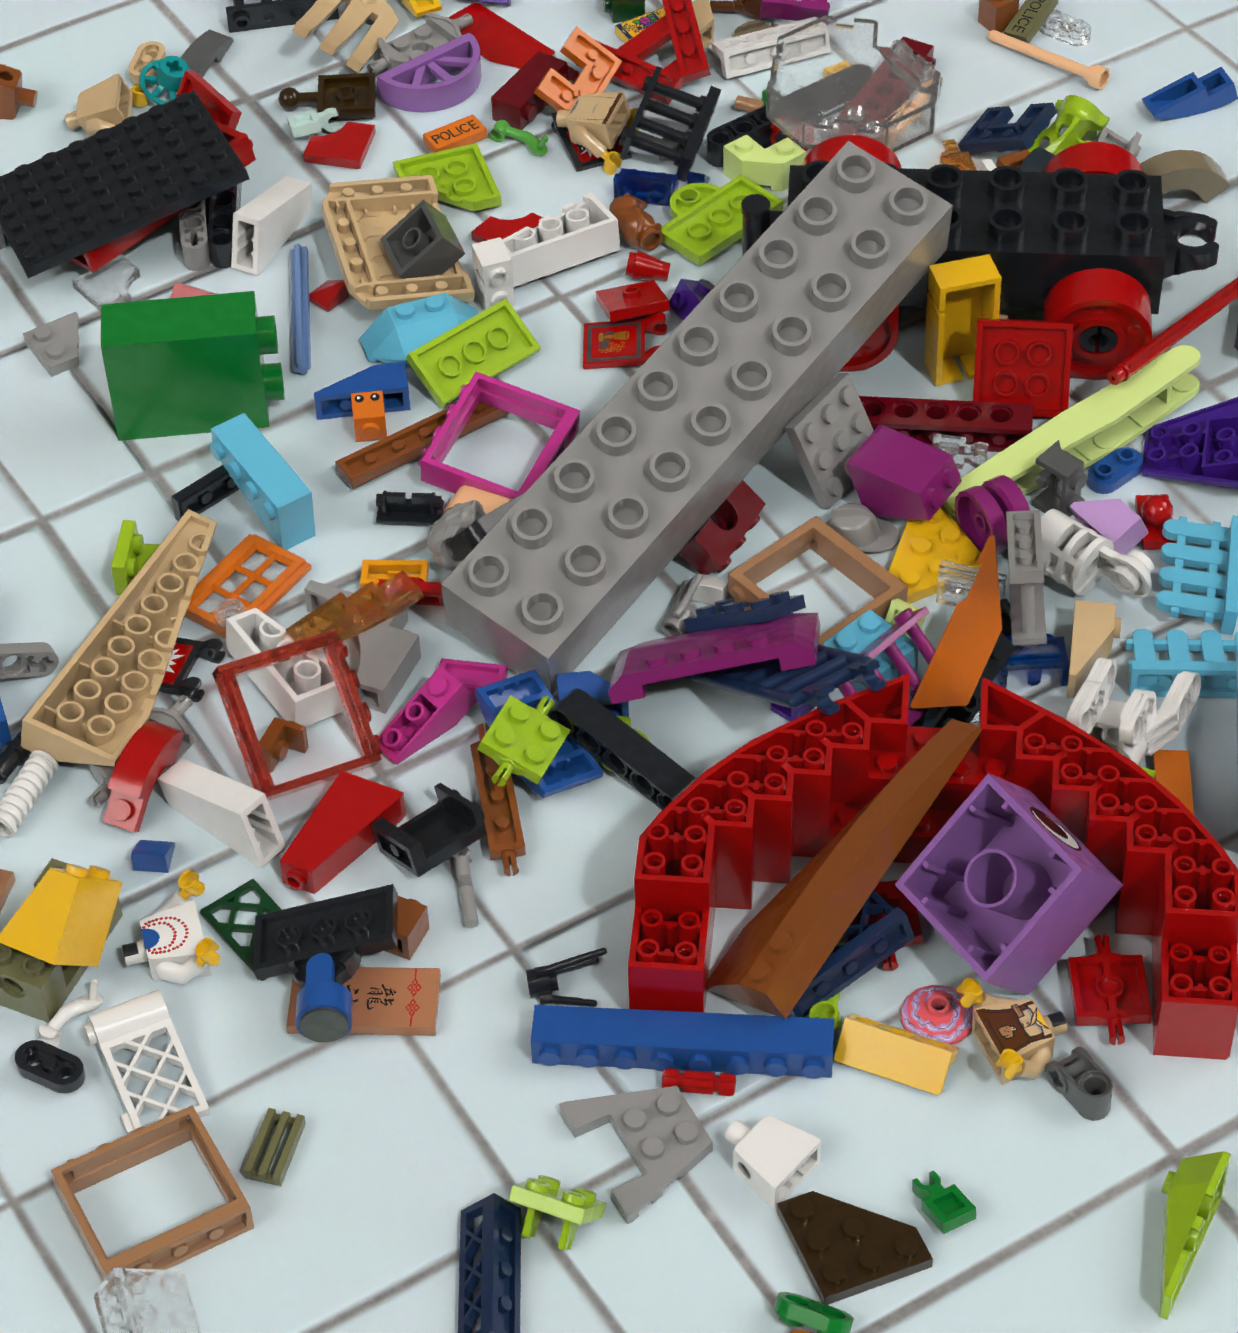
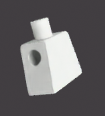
(773, 1157)

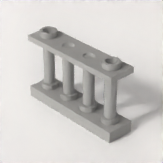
(1026, 578)

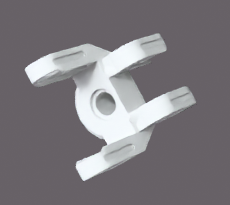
(1136, 725)

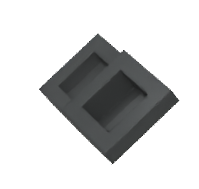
(205, 49)

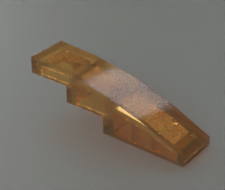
(360, 610)

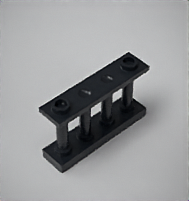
(268, 14)
(690, 140)

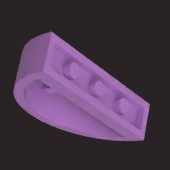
(409, 87)

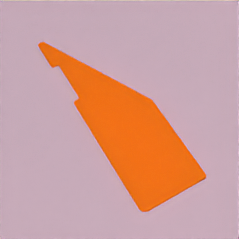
(966, 641)

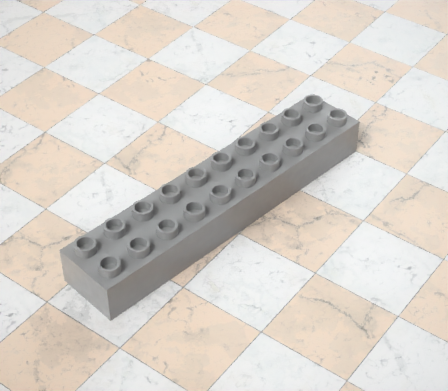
(696, 417)

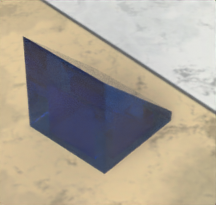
(693, 177)

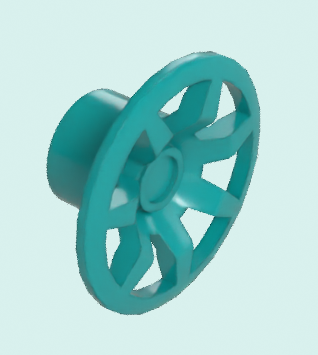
(169, 77)

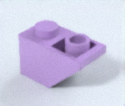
(1111, 520)

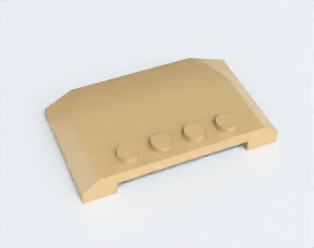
(356, 220)

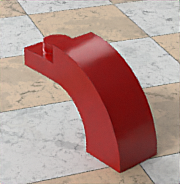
(137, 771)

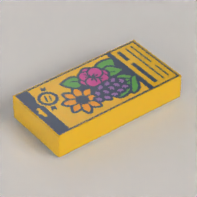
(632, 27)

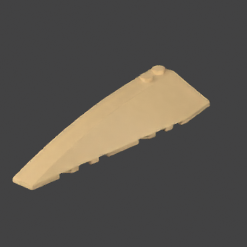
(121, 664)

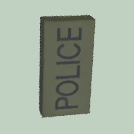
(1030, 19)

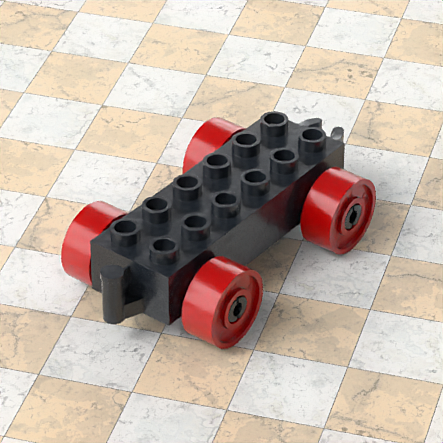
(1068, 241)

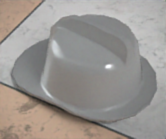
(863, 528)

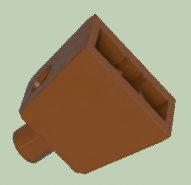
(12, 93)

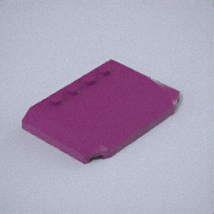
(789, 638)

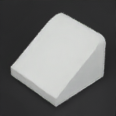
(711, 589)

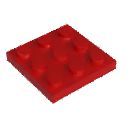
(1024, 363)

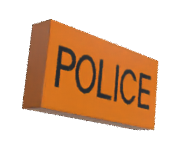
(456, 134)

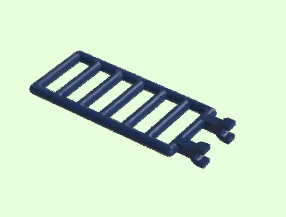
(799, 685)

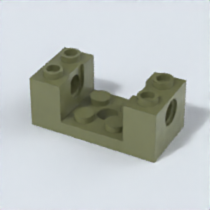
(36, 985)

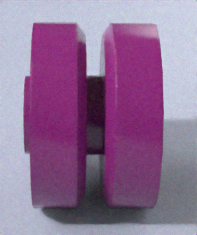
(984, 508)

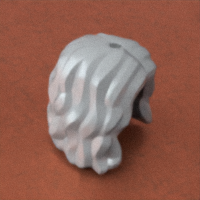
(445, 534)

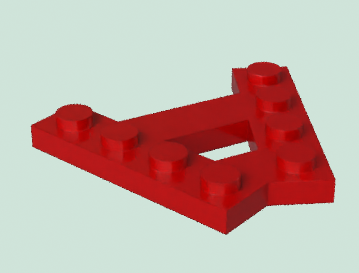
(680, 27)

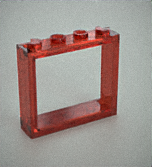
(347, 686)

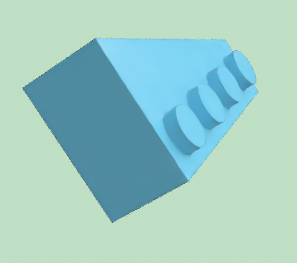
(265, 481)

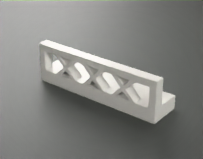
(752, 50)

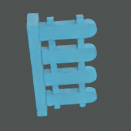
(1198, 581)
(1216, 674)

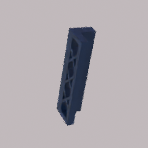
(496, 1268)

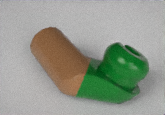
(750, 104)

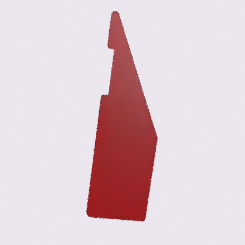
(501, 40)

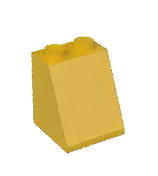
(65, 916)

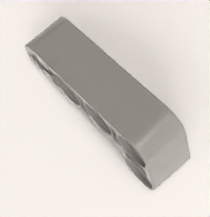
(194, 237)

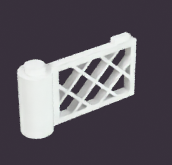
(137, 1023)

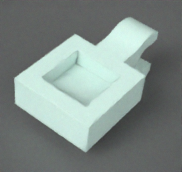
(308, 123)

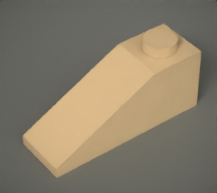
(1091, 638)

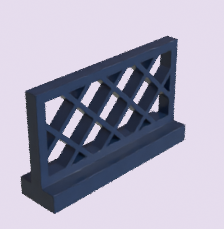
(859, 955)

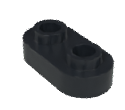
(53, 1066)

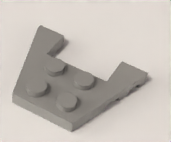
(657, 1132)

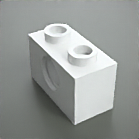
(492, 272)

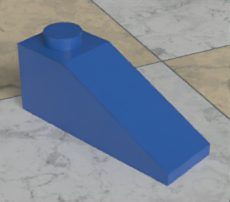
(390, 378)

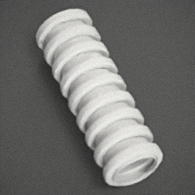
(25, 791)

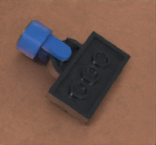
(323, 950)

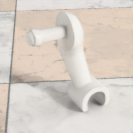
(81, 1005)

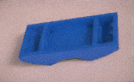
(571, 764)

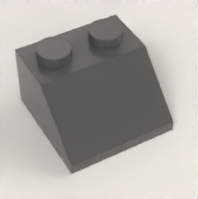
(422, 243)

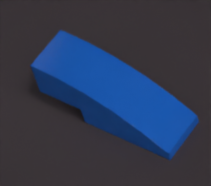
(1192, 95)

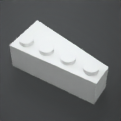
(563, 241)
(298, 687)

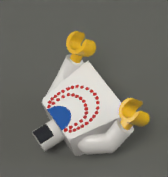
(174, 938)

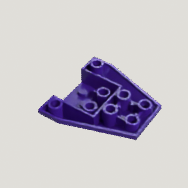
(1195, 447)

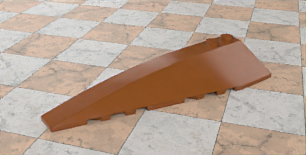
(803, 923)

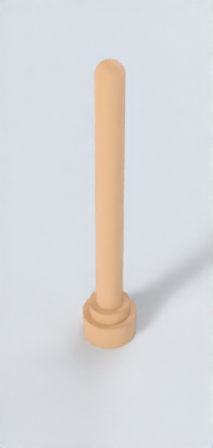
(1096, 76)

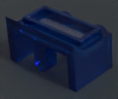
(1034, 659)

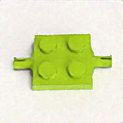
(523, 740)

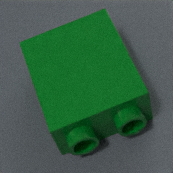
(188, 364)

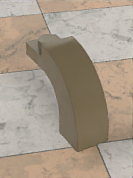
(1187, 171)

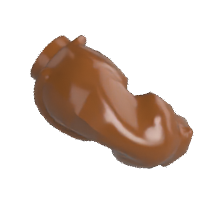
(635, 224)

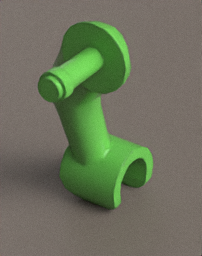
(503, 129)

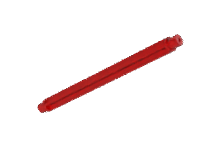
(1124, 370)

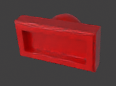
(1154, 512)

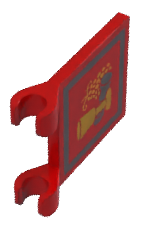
(620, 342)

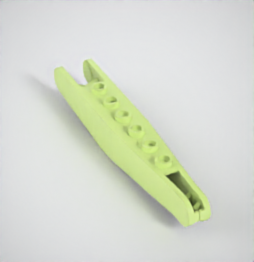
(1096, 423)

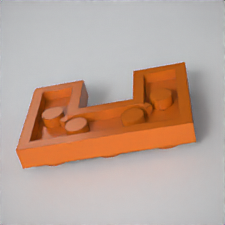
(597, 70)

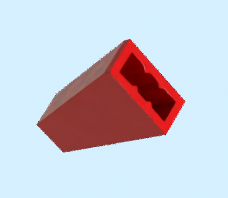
(339, 831)

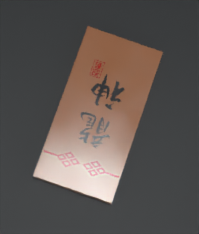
(388, 1001)

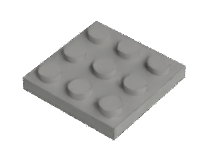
(827, 436)

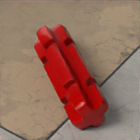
(700, 1081)

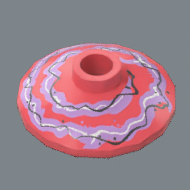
(945, 1025)

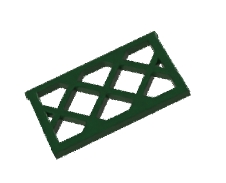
(232, 902)

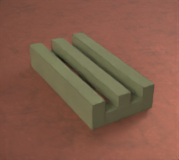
(284, 1120)

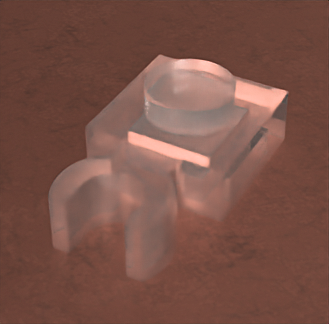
(961, 451)

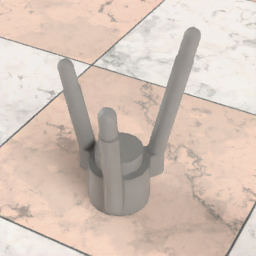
(674, 621)

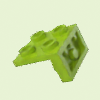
(129, 555)

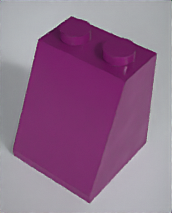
(902, 475)

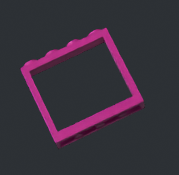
(512, 400)

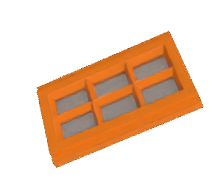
(253, 573)

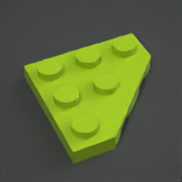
(458, 176)

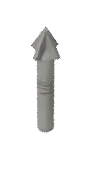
(461, 861)

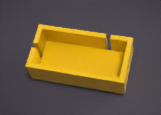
(956, 298)

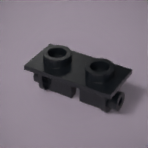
(419, 510)

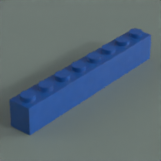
(682, 1041)

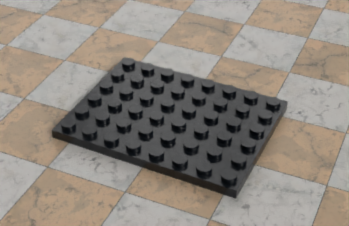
(115, 183)

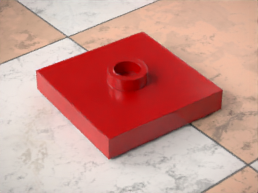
(632, 300)

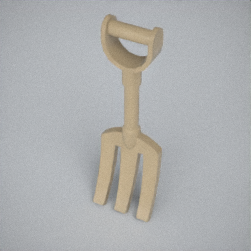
(347, 26)

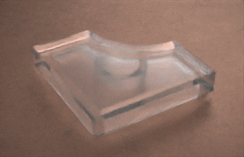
(108, 283)

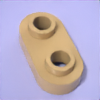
(145, 54)

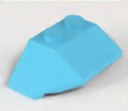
(412, 325)

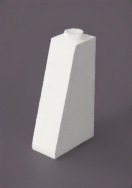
(267, 223)
(224, 809)

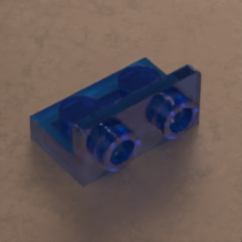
(648, 186)

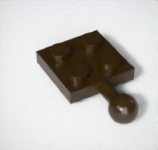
(349, 93)

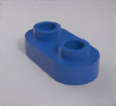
(1114, 470)

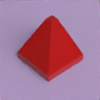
(329, 294)

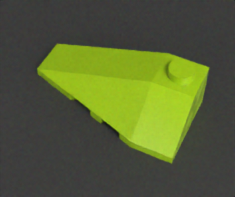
(1189, 1210)

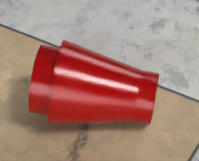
(646, 267)

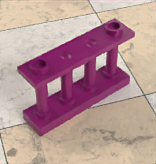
(905, 622)

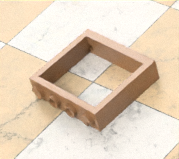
(833, 549)
(139, 1146)

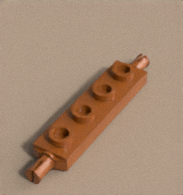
(499, 808)

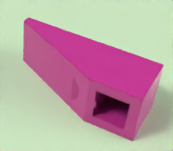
(426, 716)

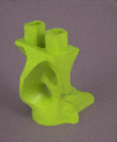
(1080, 118)

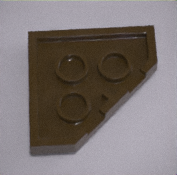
(849, 1246)

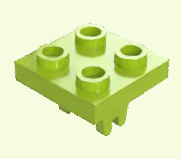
(547, 1196)

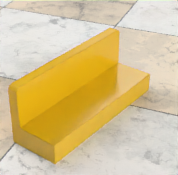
(894, 1053)

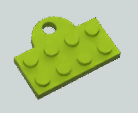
(710, 220)

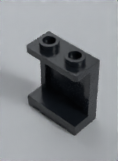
(433, 833)

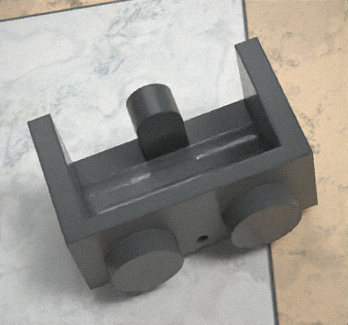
(1064, 480)

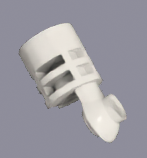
(1081, 557)

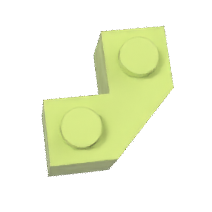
(762, 165)

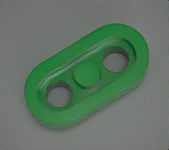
(800, 1310)

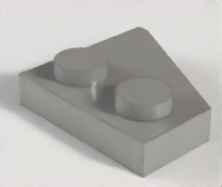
(56, 344)

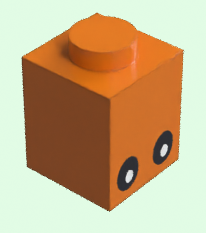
(369, 416)

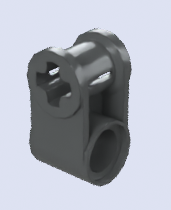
(1082, 1084)

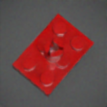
(216, 104)

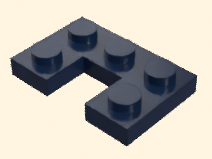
(994, 134)
(731, 613)

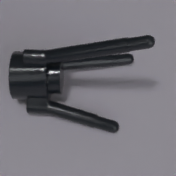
(544, 979)

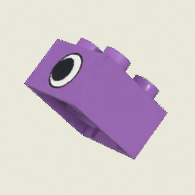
(1008, 885)

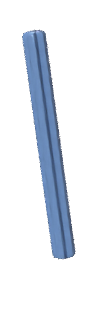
(300, 309)

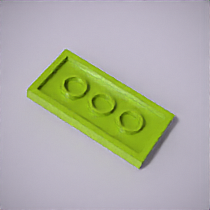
(483, 344)

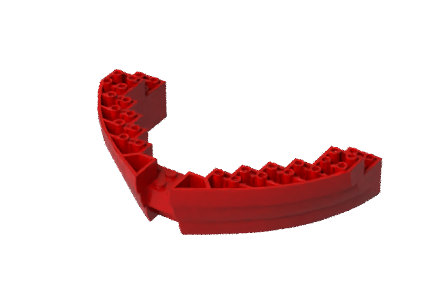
(816, 772)

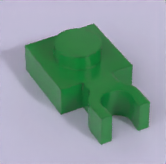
(944, 1206)

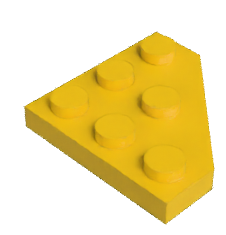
(923, 548)

